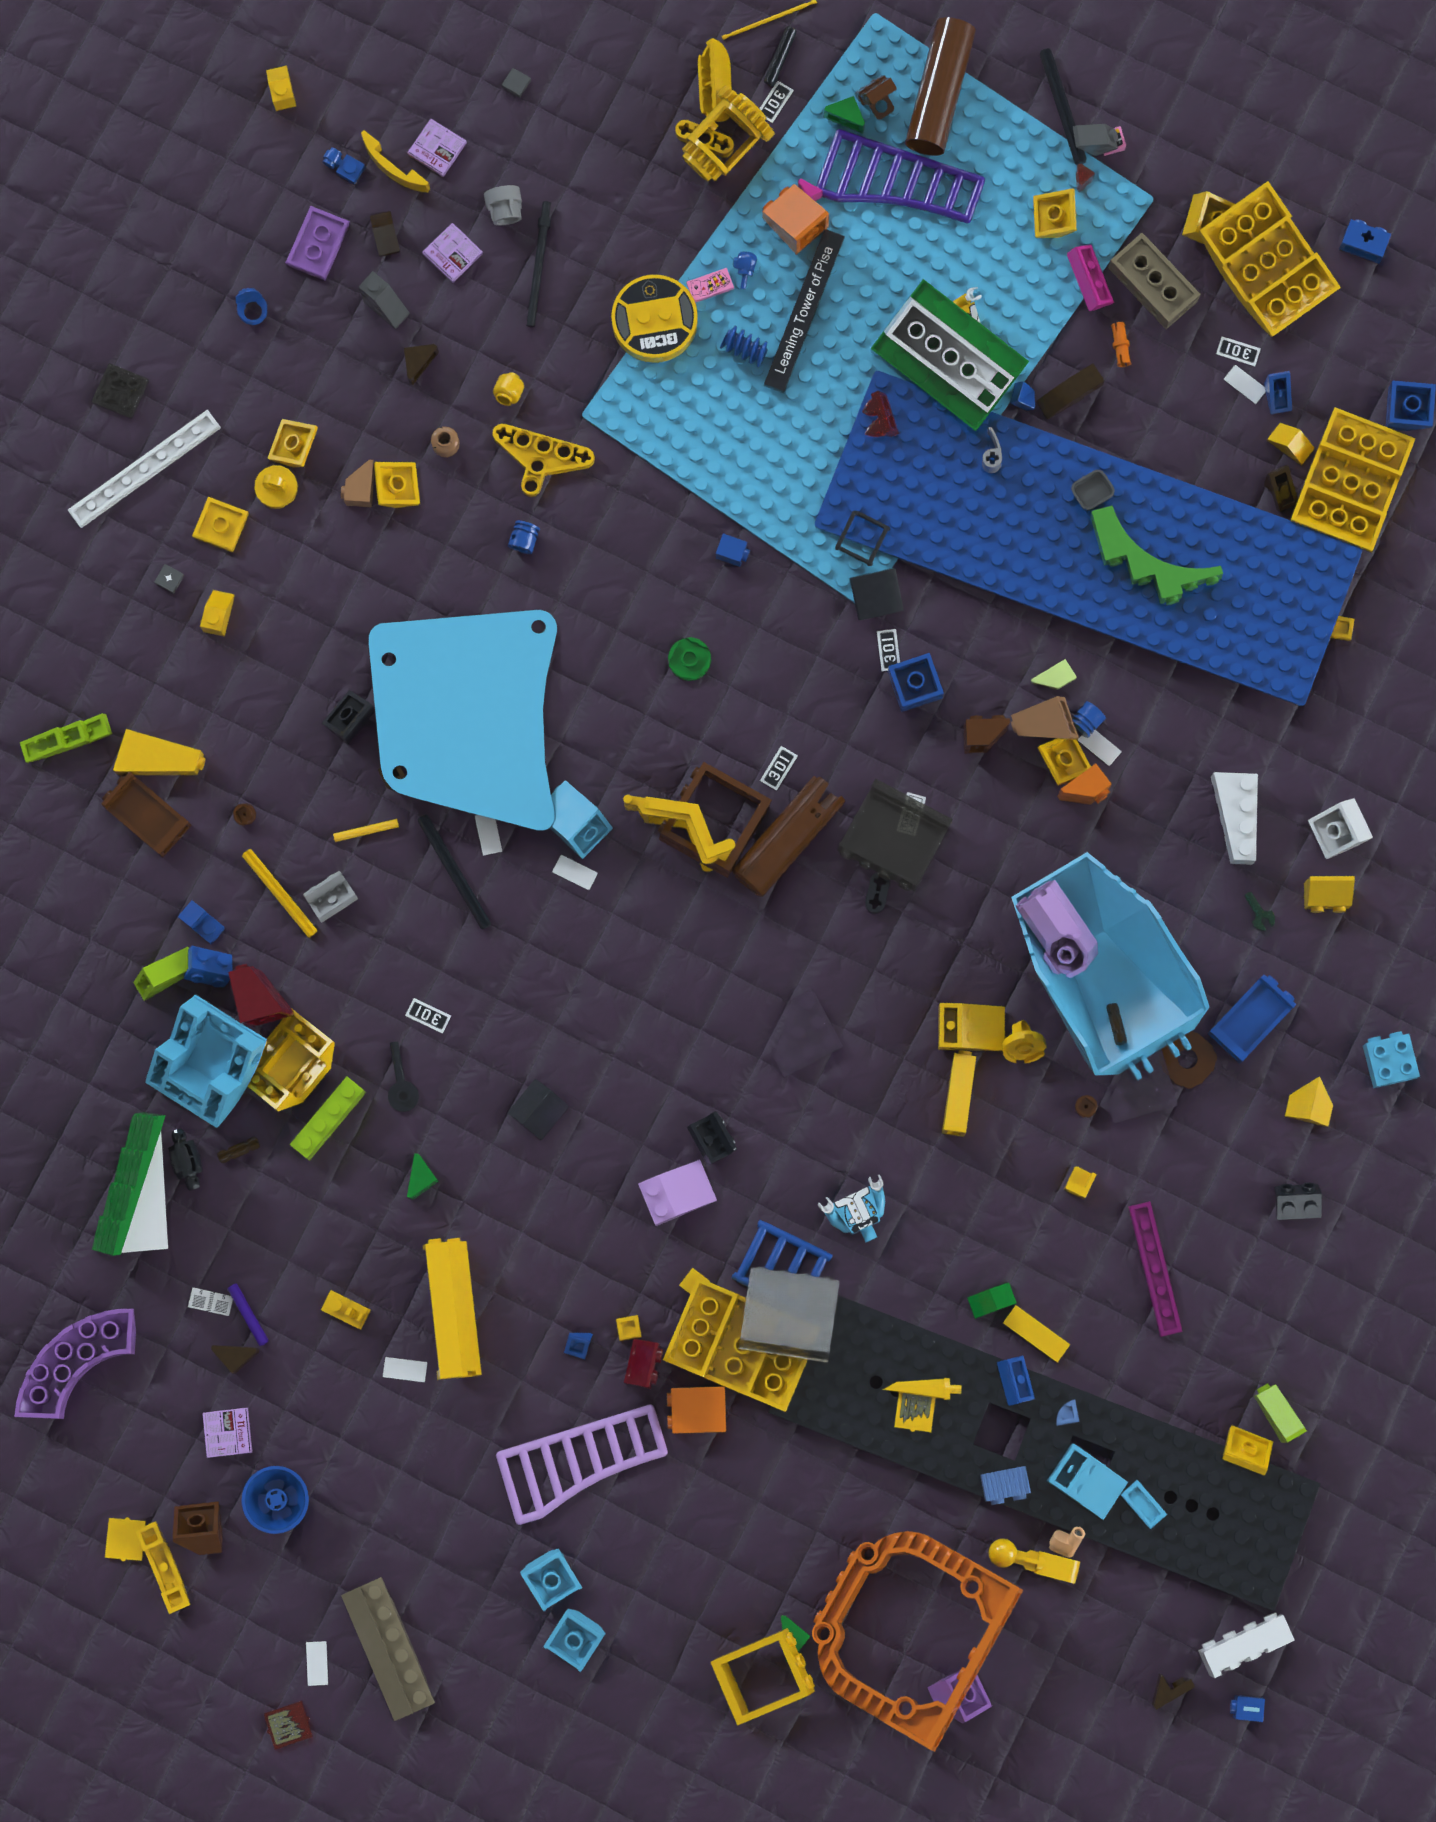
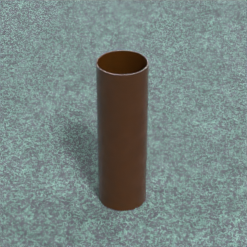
(940, 86)

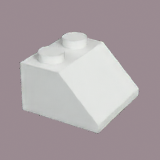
(1340, 828)

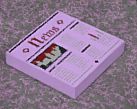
(437, 147)
(452, 252)
(227, 1432)

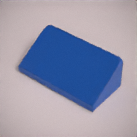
(1015, 1380)

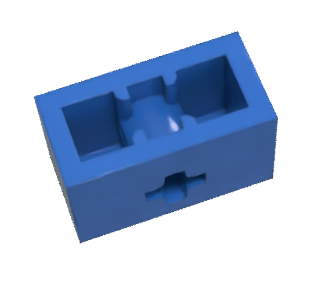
(1354, 242)

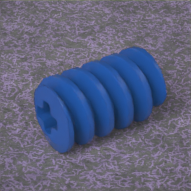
(745, 346)

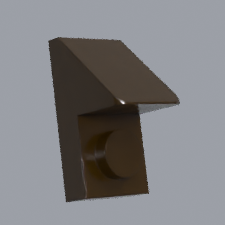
(1282, 488)
(1164, 1694)

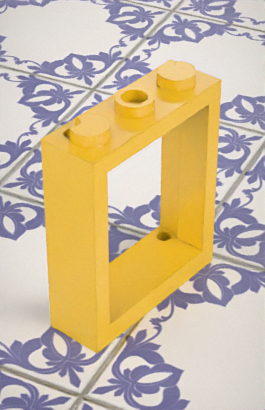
(731, 1689)

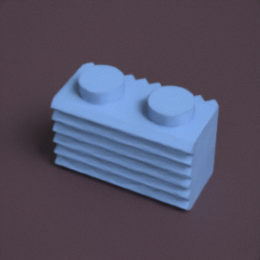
(1005, 1484)

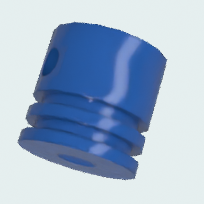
(523, 537)
(1088, 719)

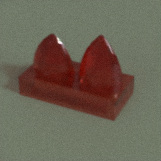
(880, 407)

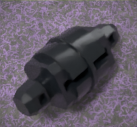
(185, 1159)

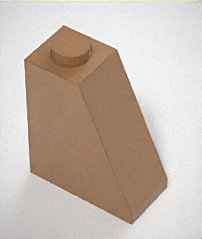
(1045, 720)

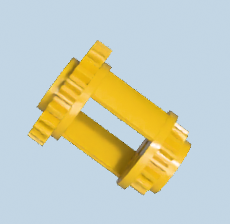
(745, 114)

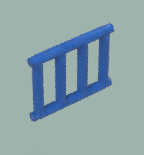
(783, 1237)

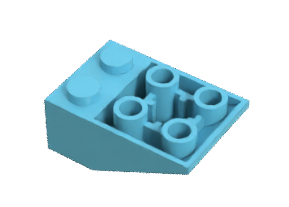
(1087, 1481)

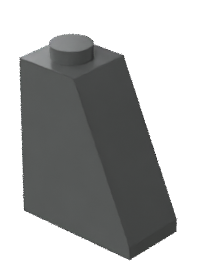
(383, 300)

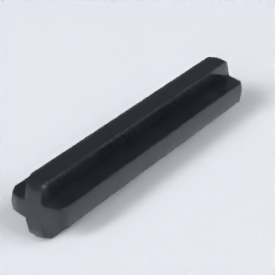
(780, 56)

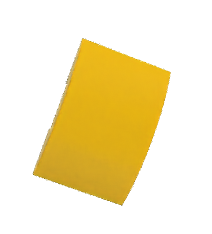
(1267, 260)
(1352, 479)
(709, 1347)

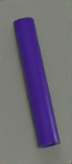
(248, 1314)

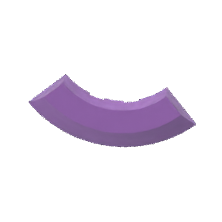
(70, 1357)

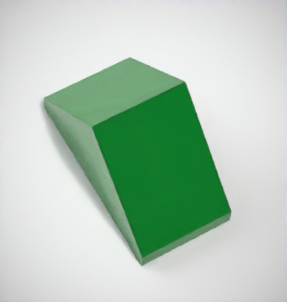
(846, 114)
(420, 1178)
(991, 1300)
(798, 1633)

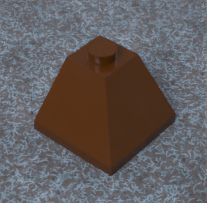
(198, 1527)

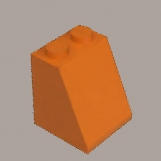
(795, 218)

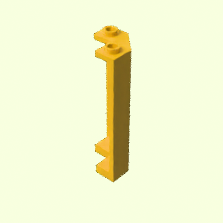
(452, 1308)

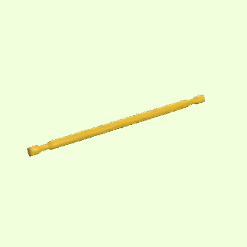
(768, 19)

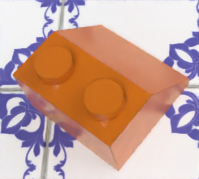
(1087, 787)

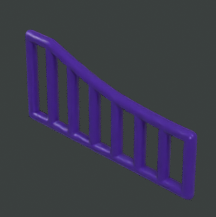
(885, 197)

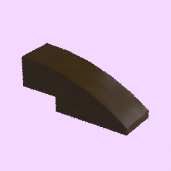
(1070, 391)

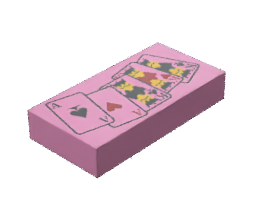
(710, 285)

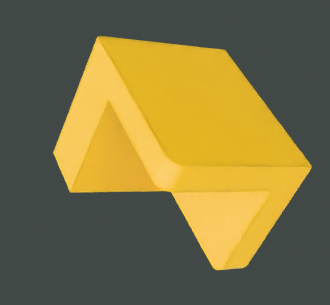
(1079, 1182)

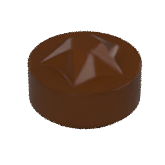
(244, 814)
(1086, 1106)

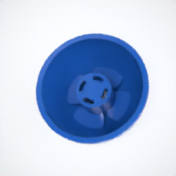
(260, 1503)

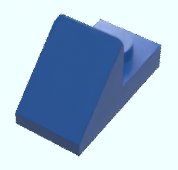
(201, 922)

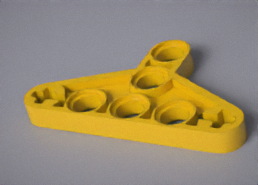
(530, 453)

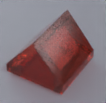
(1083, 177)

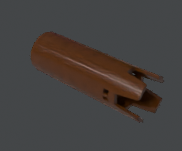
(787, 837)

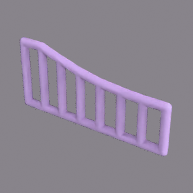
(580, 1484)

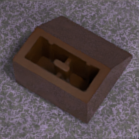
(983, 733)

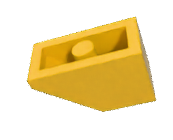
(281, 88)
(217, 613)

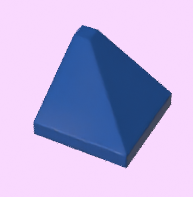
(578, 1344)

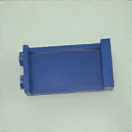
(1252, 1018)

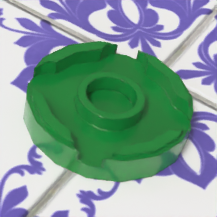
(689, 659)

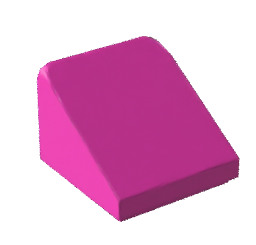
(811, 190)

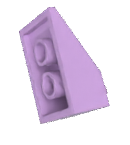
(677, 1192)

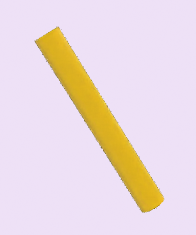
(366, 830)

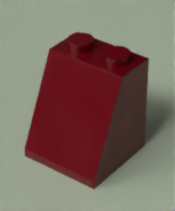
(256, 997)

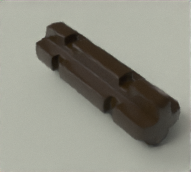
(1116, 1024)
(238, 1150)

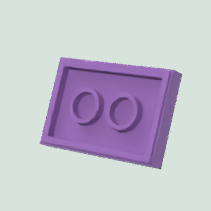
(317, 243)

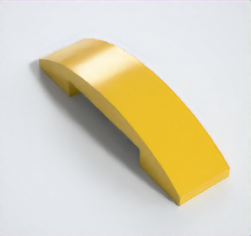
(411, 181)
(163, 1567)

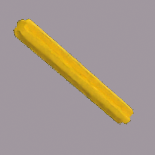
(280, 894)

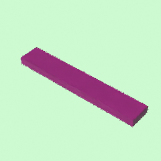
(1155, 1269)

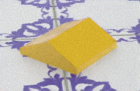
(1055, 214)
(292, 443)
(396, 484)
(1064, 759)

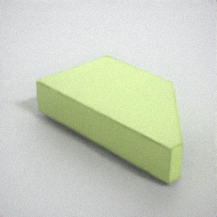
(1056, 676)

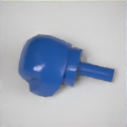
(745, 264)

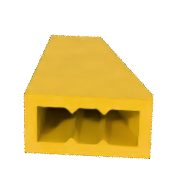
(155, 756)
(959, 1094)

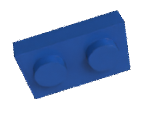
(208, 967)

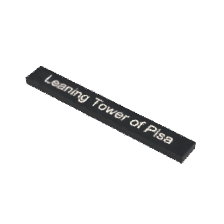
(804, 311)

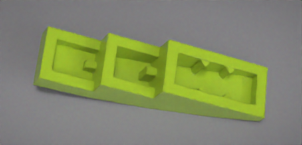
(65, 738)

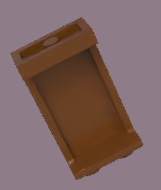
(145, 814)

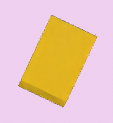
(1291, 442)

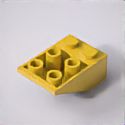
(970, 1027)

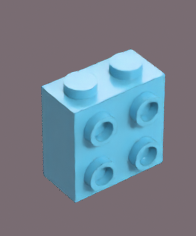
(1391, 1059)

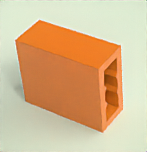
(697, 1410)

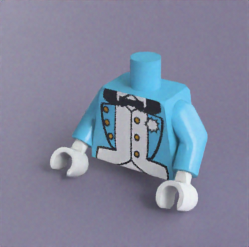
(858, 1210)

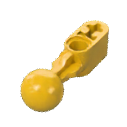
(1004, 1554)

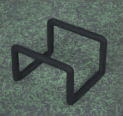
(886, 528)

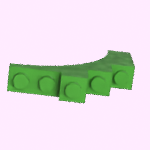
(1142, 567)

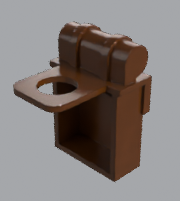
(875, 91)

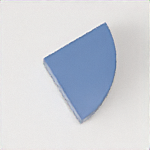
(1067, 1414)

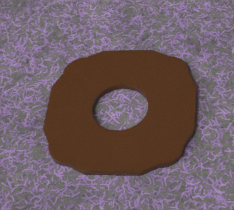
(1205, 1061)

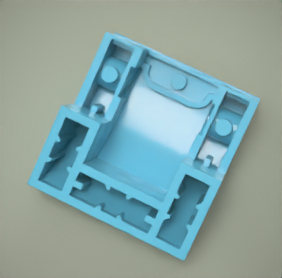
(206, 1061)

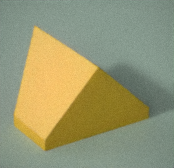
(1310, 1104)

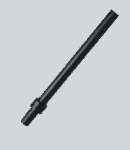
(543, 224)

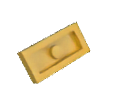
(345, 1309)

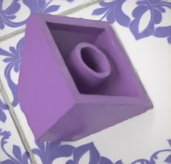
(974, 1702)

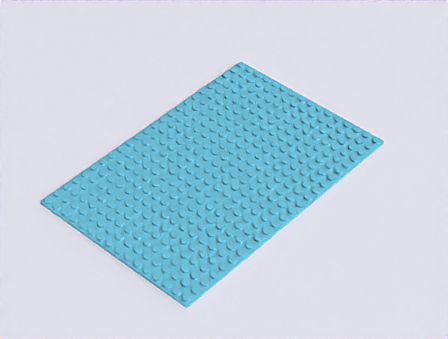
(774, 453)

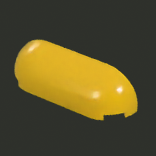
(713, 74)

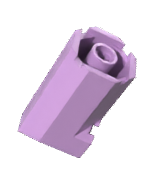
(1059, 929)

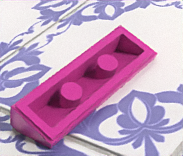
(1090, 277)

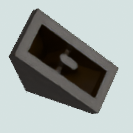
(384, 233)
(418, 359)
(234, 1357)

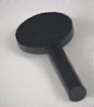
(402, 1095)

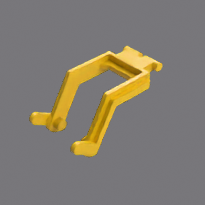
(688, 817)

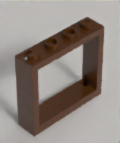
(688, 848)

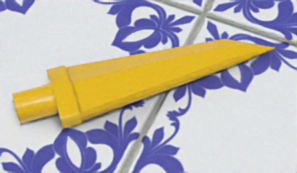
(931, 1388)

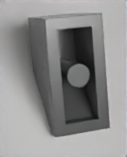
(1095, 138)

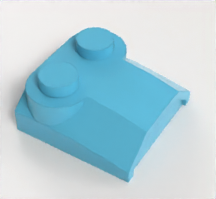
(550, 1578)
(575, 1638)

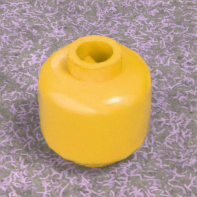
(508, 389)

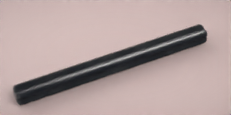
(1061, 103)
(454, 871)

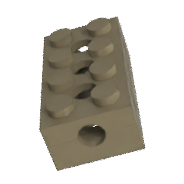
(1155, 267)

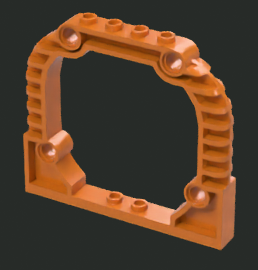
(995, 1600)

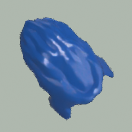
(250, 295)

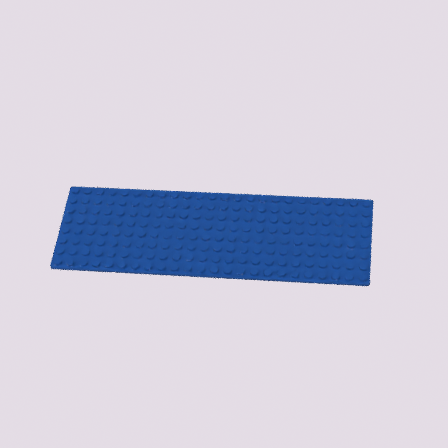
(1037, 546)

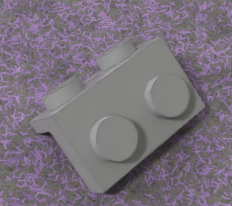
(330, 896)

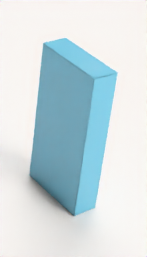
(1143, 1504)

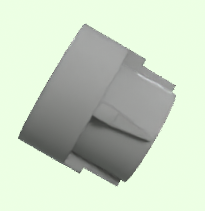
(504, 204)

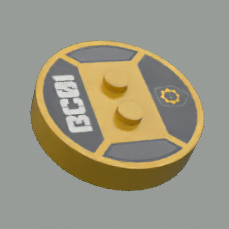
(654, 318)

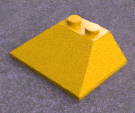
(292, 1063)

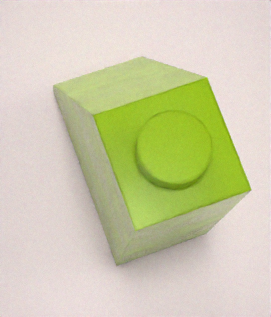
(162, 974)
(1279, 1413)

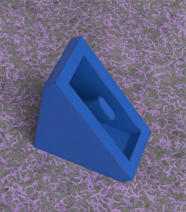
(1279, 392)

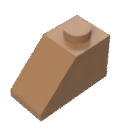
(359, 486)

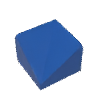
(1023, 396)

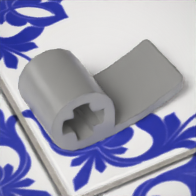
(992, 453)

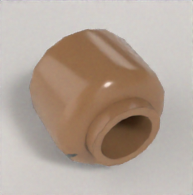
(445, 435)

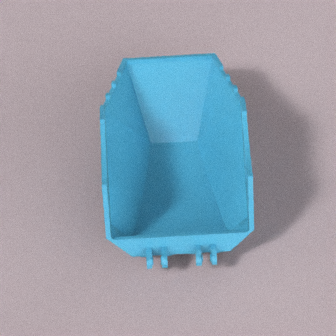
(1134, 967)

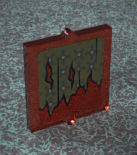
(288, 1725)

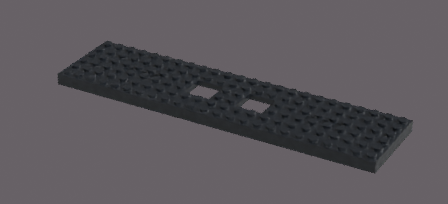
(1238, 1553)

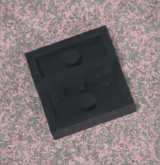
(876, 594)

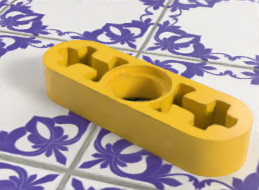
(721, 138)

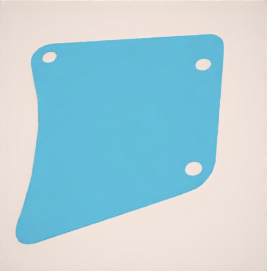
(466, 712)

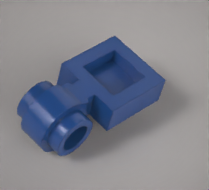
(348, 168)

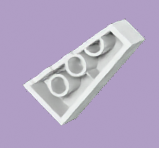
(1238, 813)
(1246, 1644)

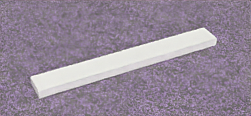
(144, 468)

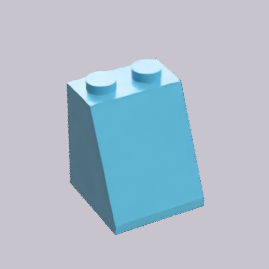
(577, 820)

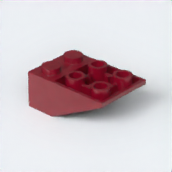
(642, 1363)

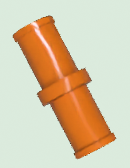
(1121, 344)

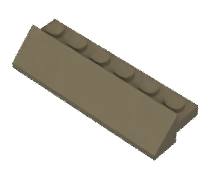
(388, 1648)

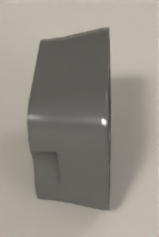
(1092, 490)

